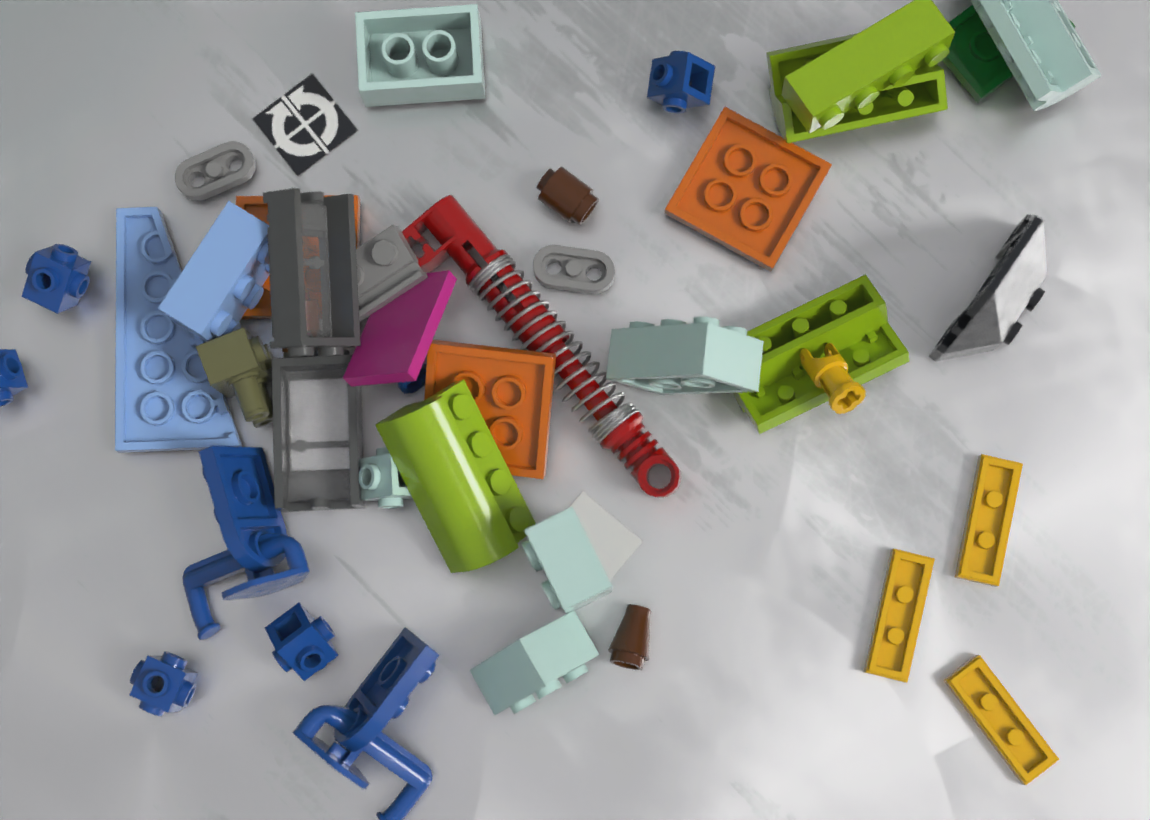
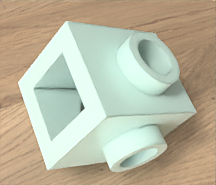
(382, 481)

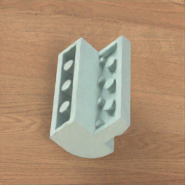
(1038, 48)

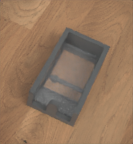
(312, 272)
(316, 434)

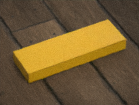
(988, 520)
(899, 615)
(1001, 720)

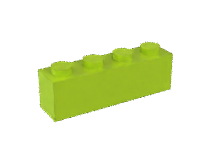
(868, 64)

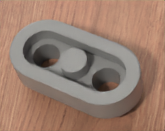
(215, 167)
(575, 265)

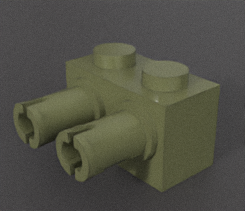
(241, 368)

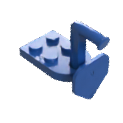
(251, 530)
(366, 714)

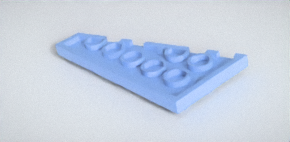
(159, 377)

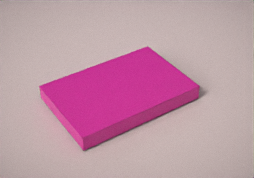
(400, 334)

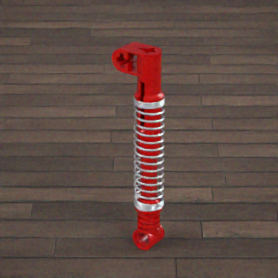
(538, 330)

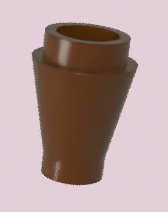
(631, 641)

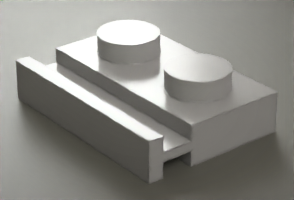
(385, 270)

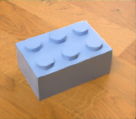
(221, 276)

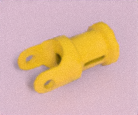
(833, 376)

